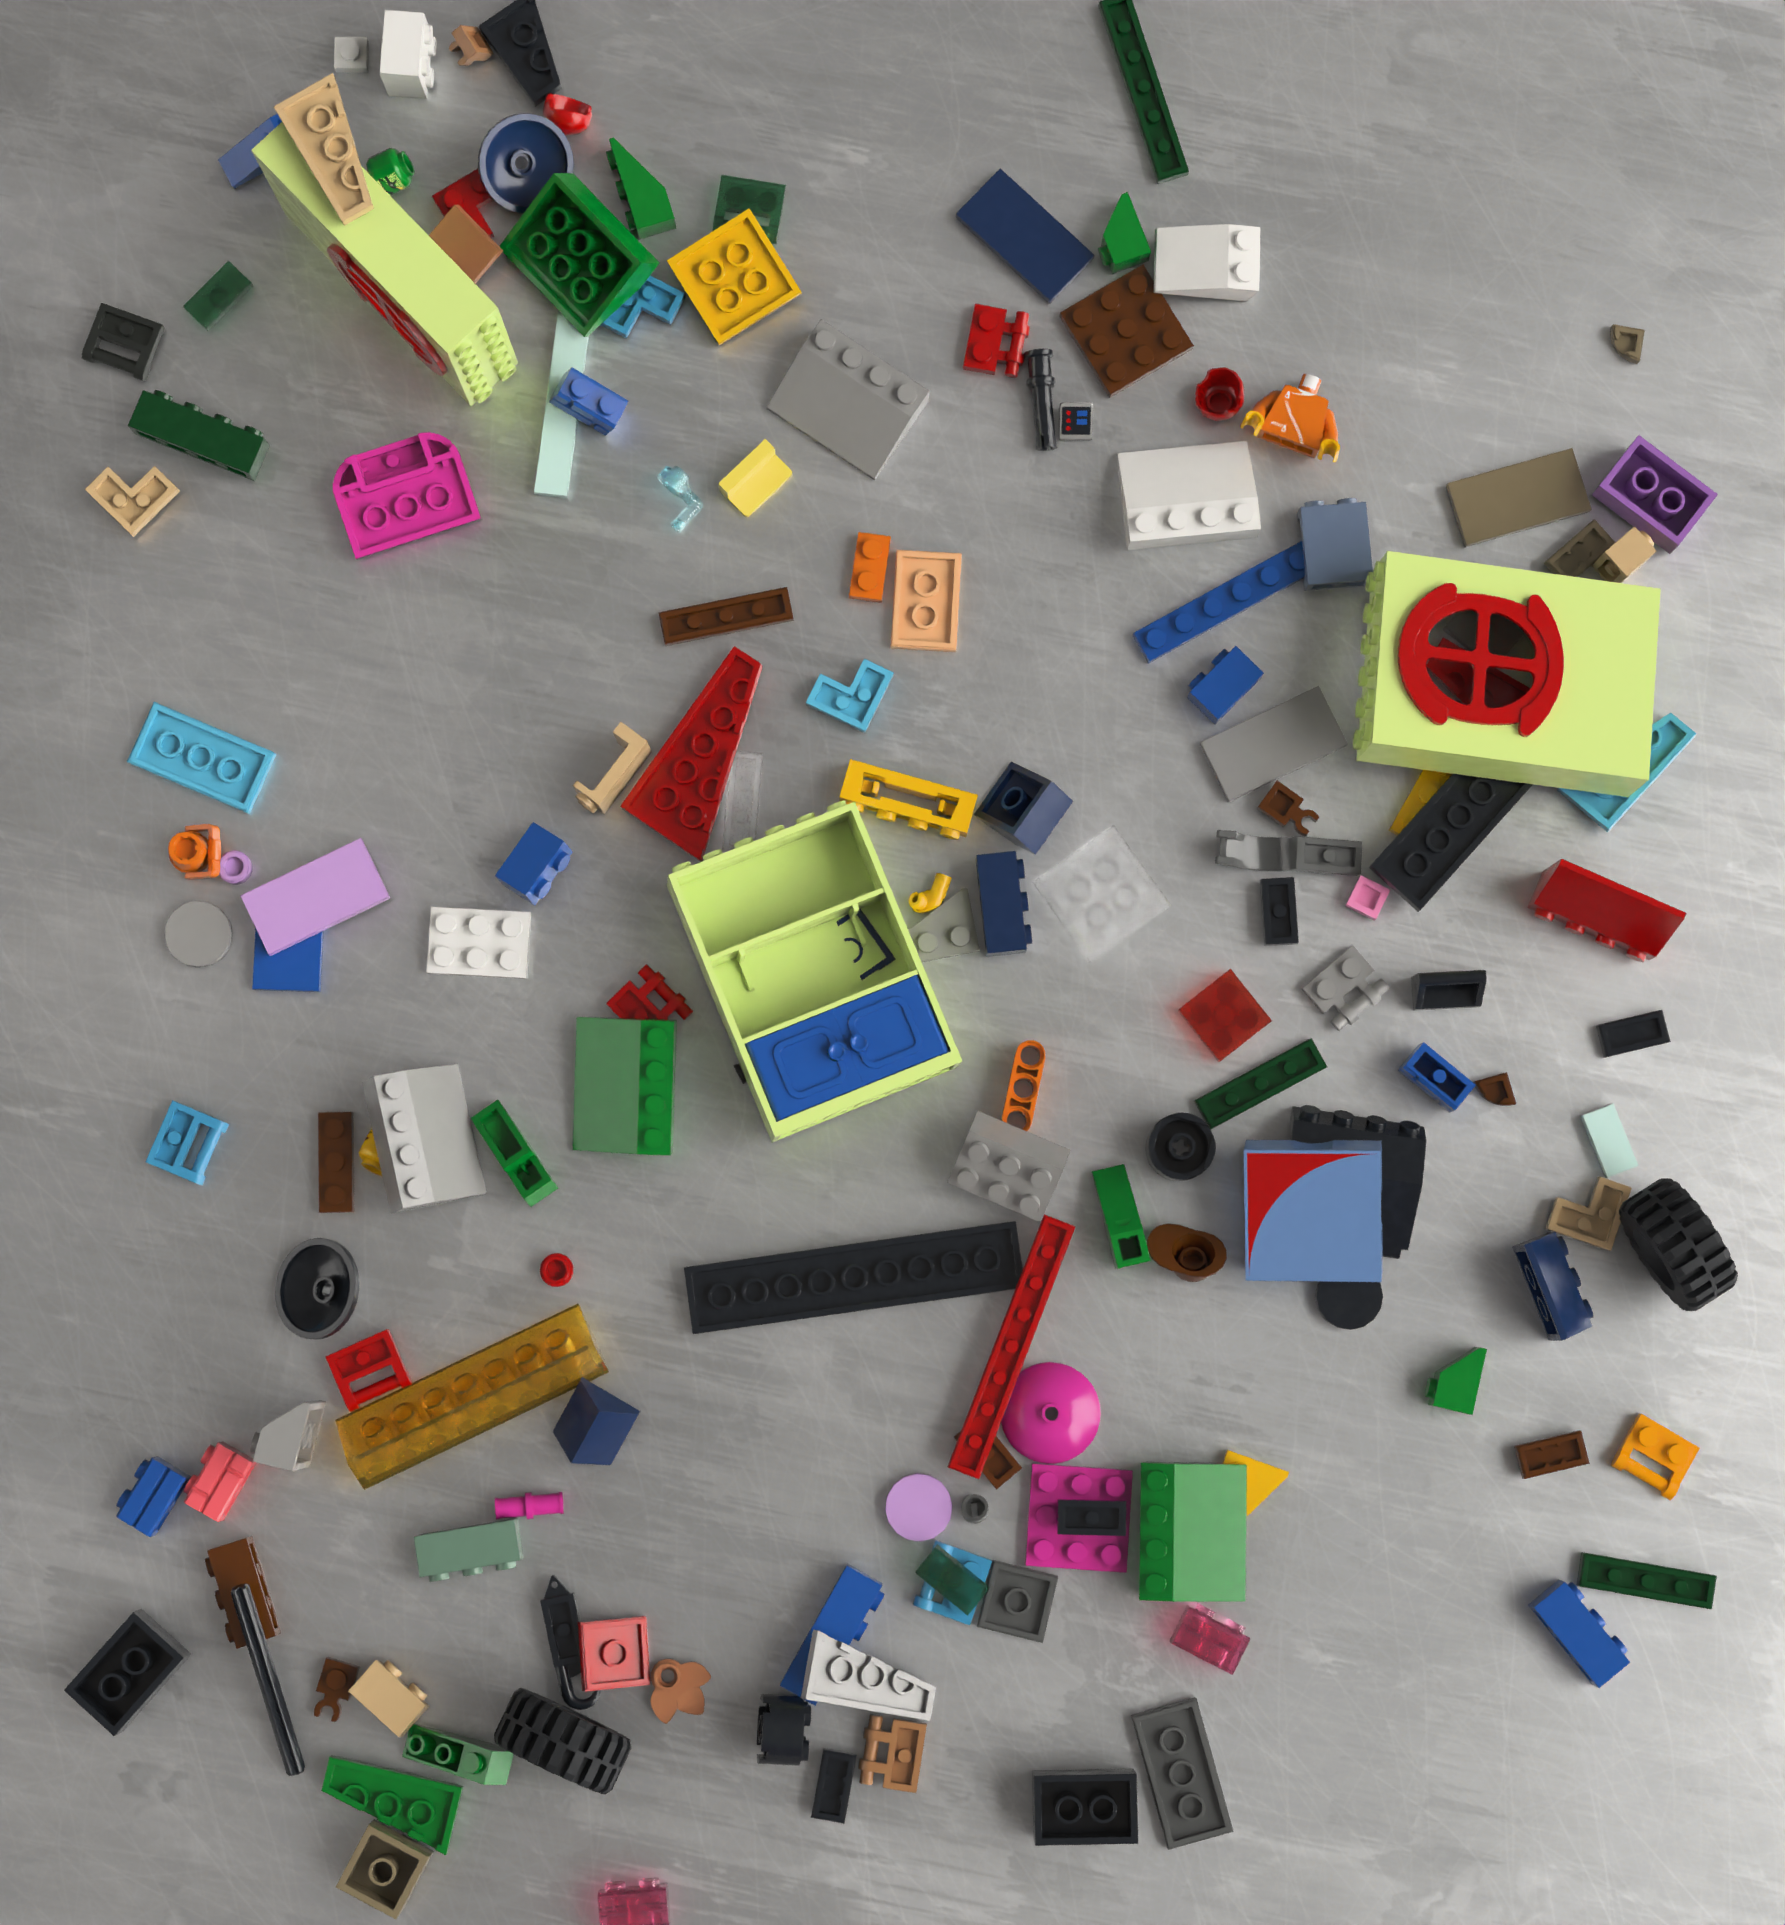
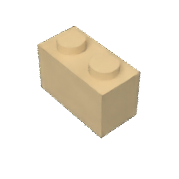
(1625, 556)
(390, 1697)

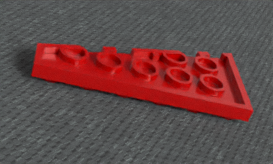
(690, 772)

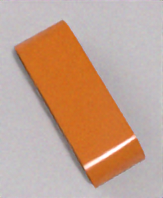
(1026, 1072)

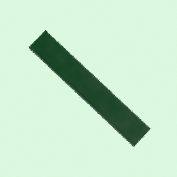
(1143, 89)

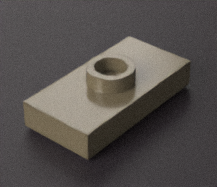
(1580, 551)

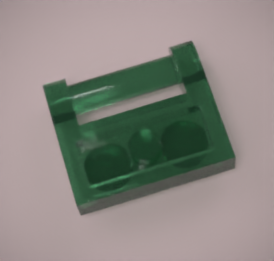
(762, 198)

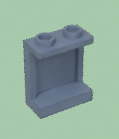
(1335, 544)

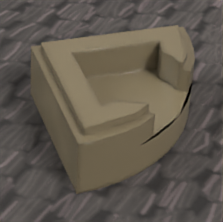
(1627, 342)

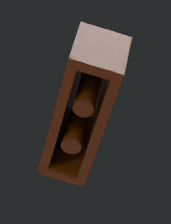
(235, 1565)

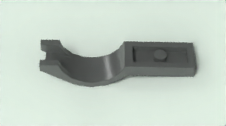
(1289, 853)

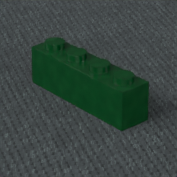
(198, 434)

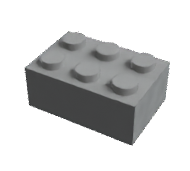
(1009, 1166)

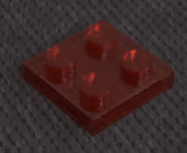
(1224, 1015)

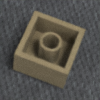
(384, 1869)

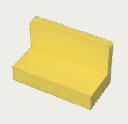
(755, 479)

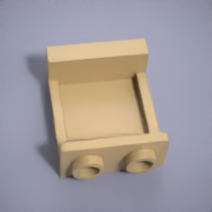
(619, 774)

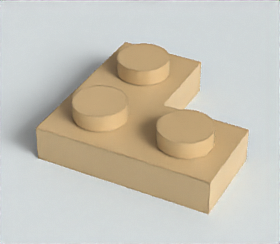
(133, 505)
(1591, 1224)

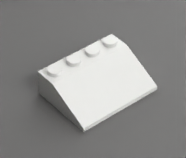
(1188, 495)

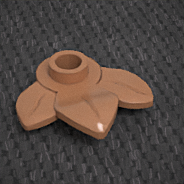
(681, 1692)

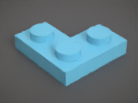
(855, 703)

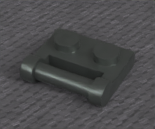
(128, 332)

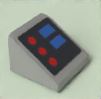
(1075, 420)

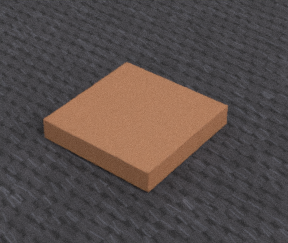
(465, 243)

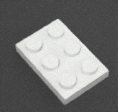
(478, 942)

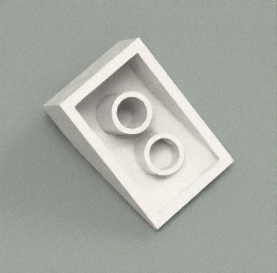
(1207, 261)

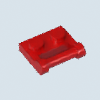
(364, 1359)

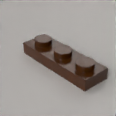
(336, 1162)

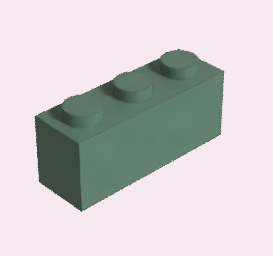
(468, 1549)

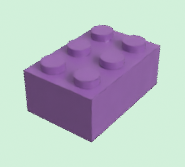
(1654, 494)

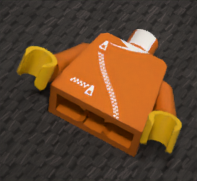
(1296, 420)

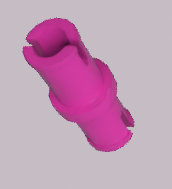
(529, 1505)

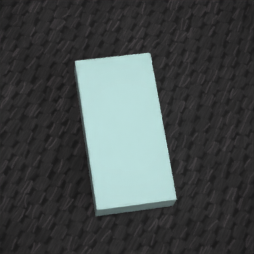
(1609, 1140)

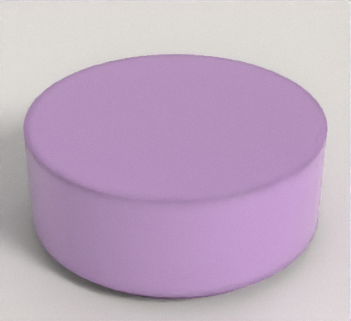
(235, 867)

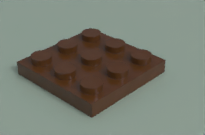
(1126, 331)

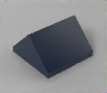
(594, 1425)

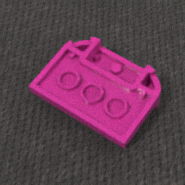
(403, 493)

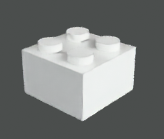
(406, 54)

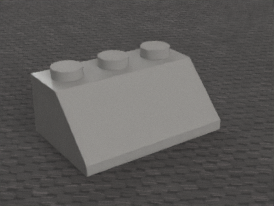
(289, 1438)

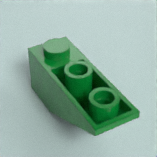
(647, 198)
(1120, 1217)
(458, 1755)

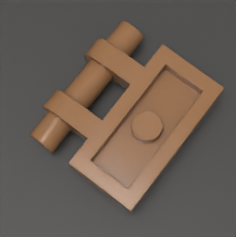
(903, 1755)

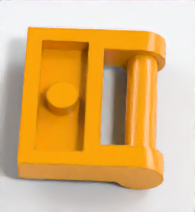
(1660, 1446)

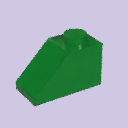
(1124, 239)
(1457, 1382)

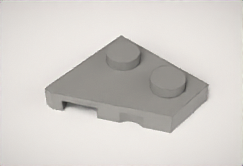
(946, 930)

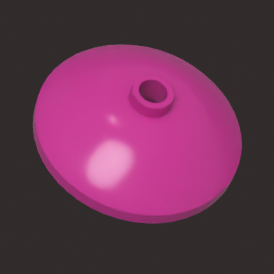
(1077, 1418)

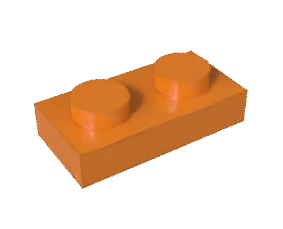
(869, 567)

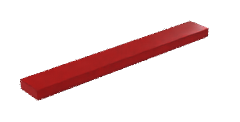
(1011, 1346)

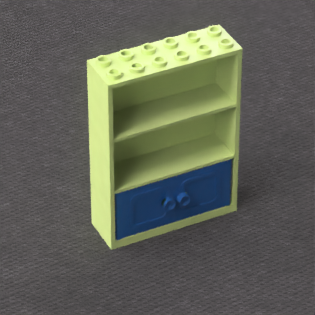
(788, 982)

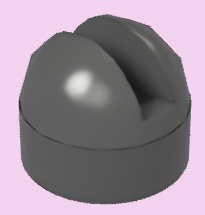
(982, 1508)

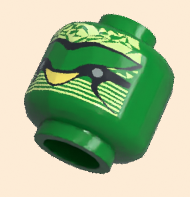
(391, 170)

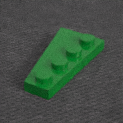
(406, 1801)

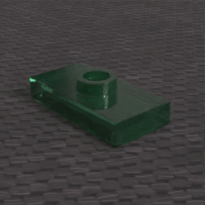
(218, 296)
(952, 1579)

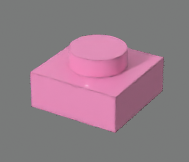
(1367, 897)

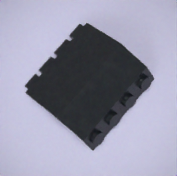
(1401, 1162)

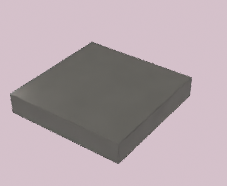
(1017, 1601)

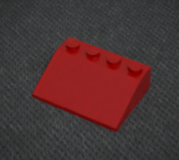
(1604, 910)

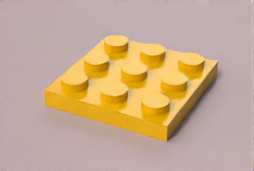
(734, 276)

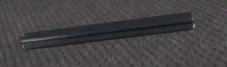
(267, 1679)

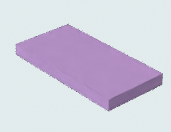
(315, 897)

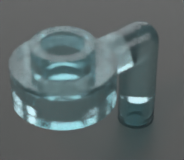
(676, 482)

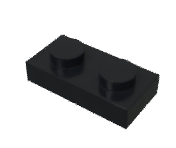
(1279, 911)
(1091, 1517)

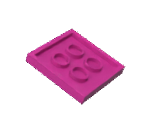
(1080, 1552)

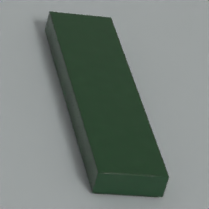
(1260, 1083)
(1646, 1580)

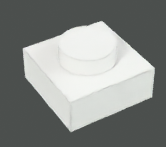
(351, 54)

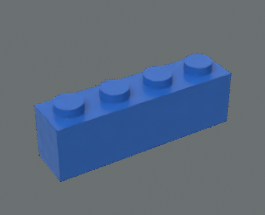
(839, 1619)

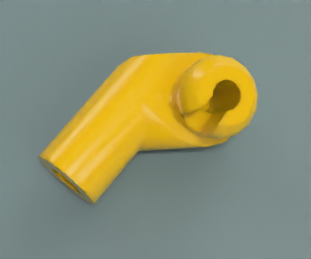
(931, 898)

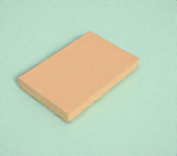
(926, 600)

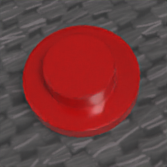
(556, 1270)

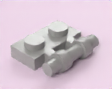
(1338, 980)

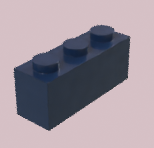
(1002, 903)

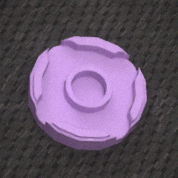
(918, 1507)

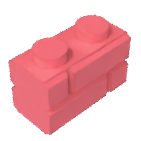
(219, 1481)

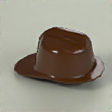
(1186, 1251)

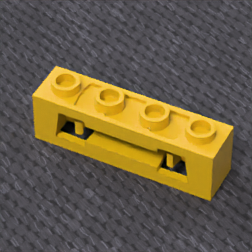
(918, 817)

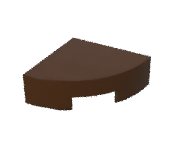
(1496, 1090)

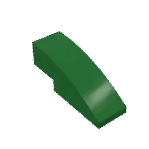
(514, 1153)

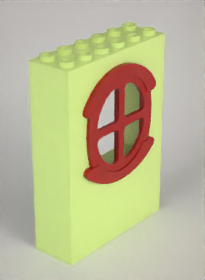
(399, 273)
(1591, 673)

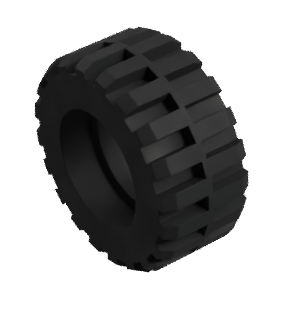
(1678, 1244)
(562, 1741)

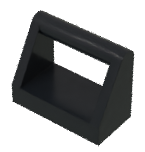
(1448, 989)

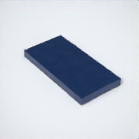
(1025, 236)

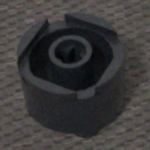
(1196, 1136)
(782, 1730)

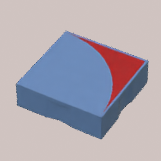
(1313, 1211)

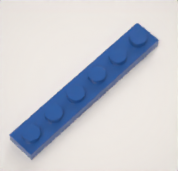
(1221, 603)

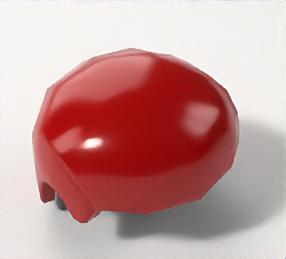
(567, 113)
(1220, 394)

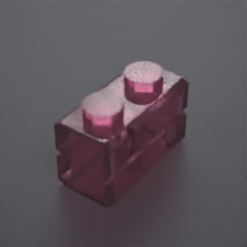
(1209, 1638)
(634, 1904)

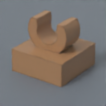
(472, 43)

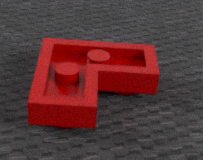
(467, 193)

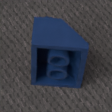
(1553, 1286)

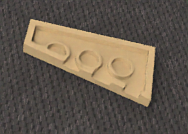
(325, 140)

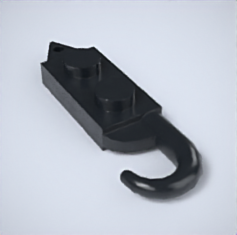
(561, 1625)

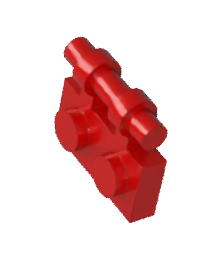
(985, 340)
(634, 1003)

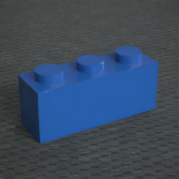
(1580, 1632)

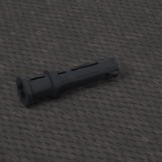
(1040, 383)

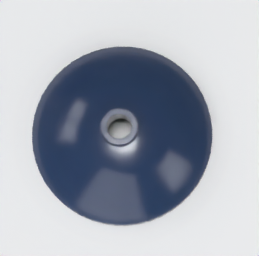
(542, 149)

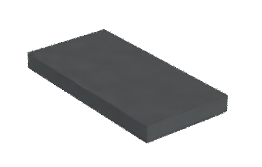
(1182, 1773)

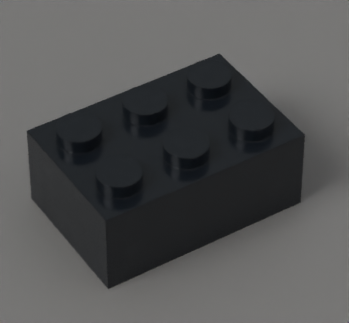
(127, 1672)
(1085, 1807)

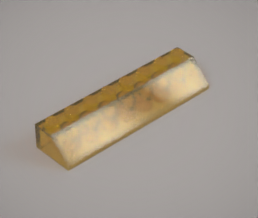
(470, 1396)

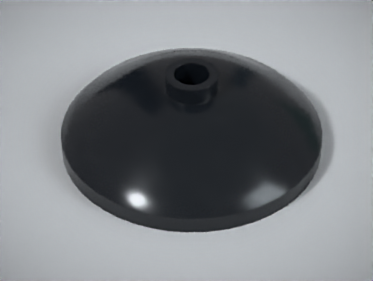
(317, 1288)

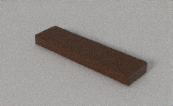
(726, 616)

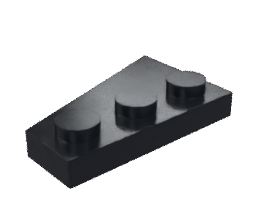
(523, 48)

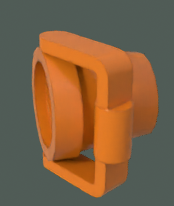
(193, 852)

